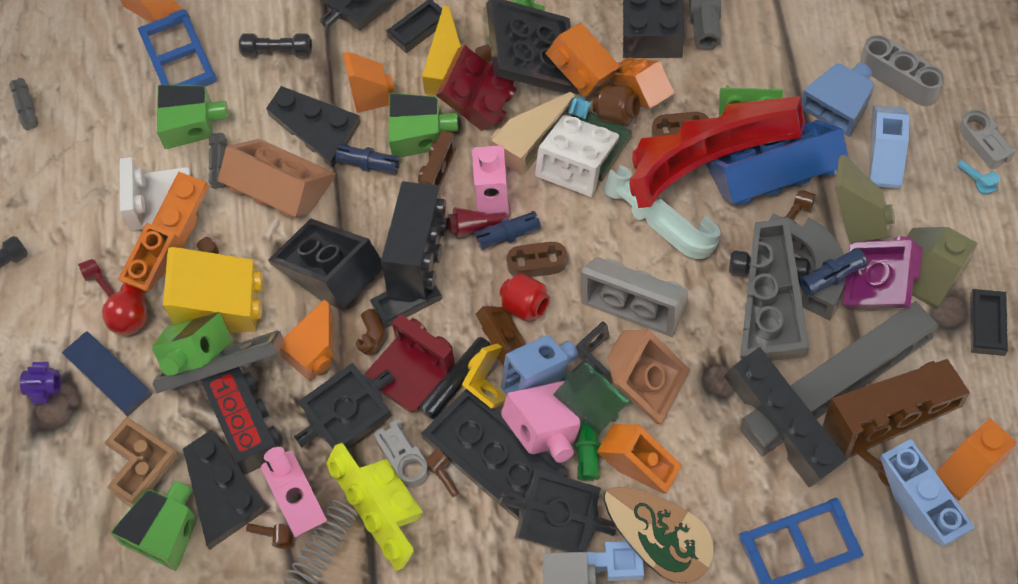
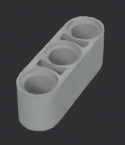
(902, 70)

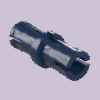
(367, 159)
(507, 230)
(832, 271)

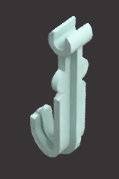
(665, 220)

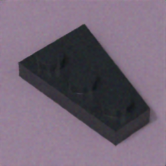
(313, 121)
(220, 490)

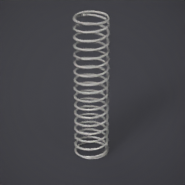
(344, 513)

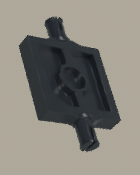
(356, 12)
(345, 408)
(557, 512)

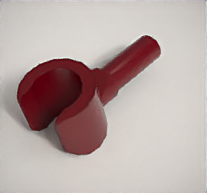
(91, 270)

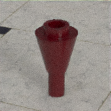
(466, 221)

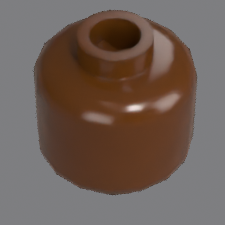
(616, 104)

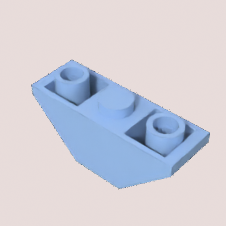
(888, 145)
(924, 495)

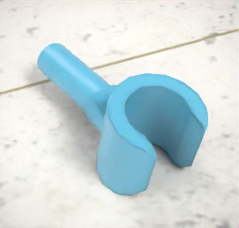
(579, 107)
(984, 183)

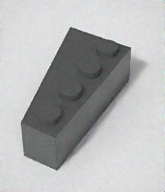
(774, 299)

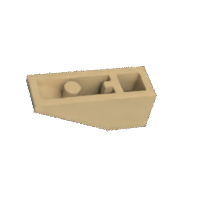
(527, 131)

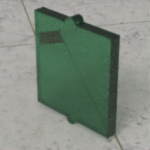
(591, 397)

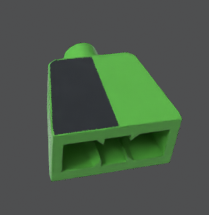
(186, 114)
(416, 123)
(180, 347)
(158, 525)

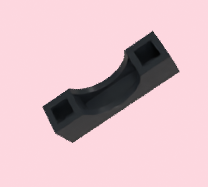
(806, 441)

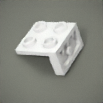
(574, 154)
(143, 192)

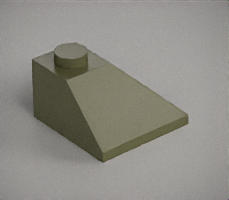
(861, 204)
(942, 262)

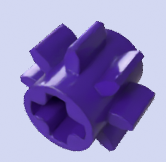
(40, 382)

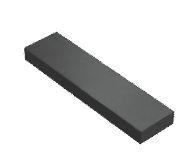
(229, 358)

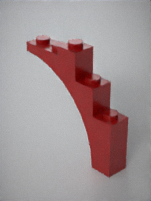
(741, 126)

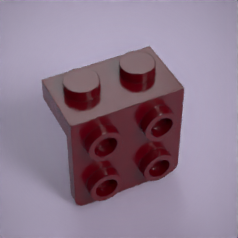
(415, 361)

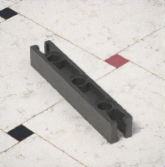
(849, 370)

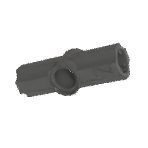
(706, 22)

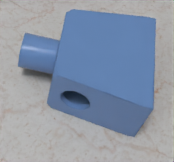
(840, 96)
(536, 364)

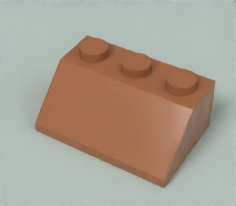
(274, 177)

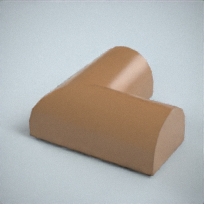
(147, 460)

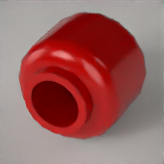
(524, 297)

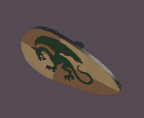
(661, 533)

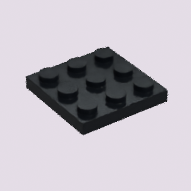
(520, 41)

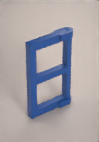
(172, 20)
(790, 522)

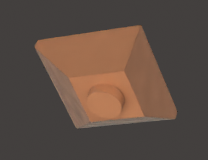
(646, 372)

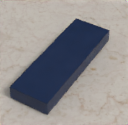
(107, 373)

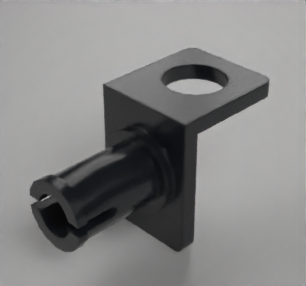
(585, 348)

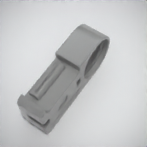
(988, 141)
(401, 452)

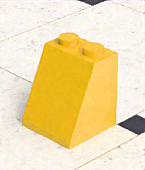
(212, 283)

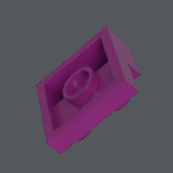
(887, 277)

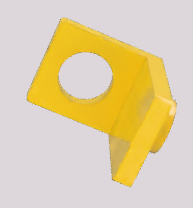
(478, 371)

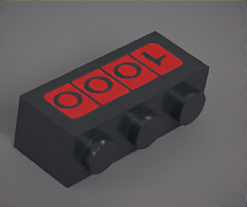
(241, 417)

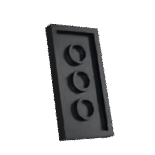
(486, 448)

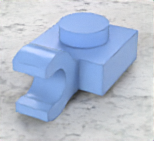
(618, 561)

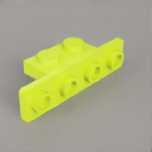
(379, 500)

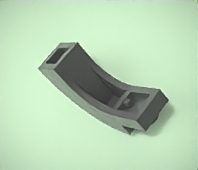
(816, 245)

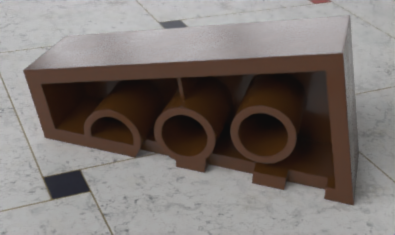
(893, 406)

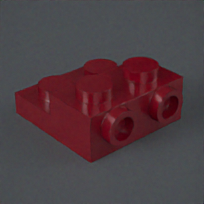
(474, 90)

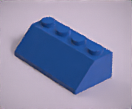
(779, 163)

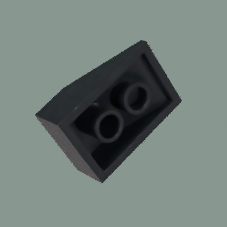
(328, 262)

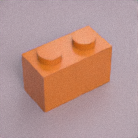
(582, 59)

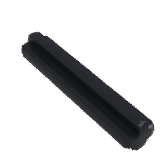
(451, 381)

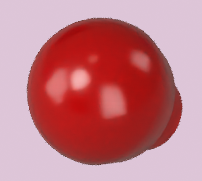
(125, 311)

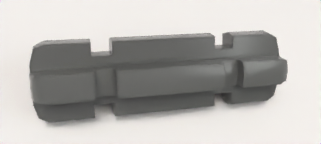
(23, 104)
(216, 154)

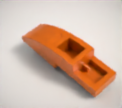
(169, 229)

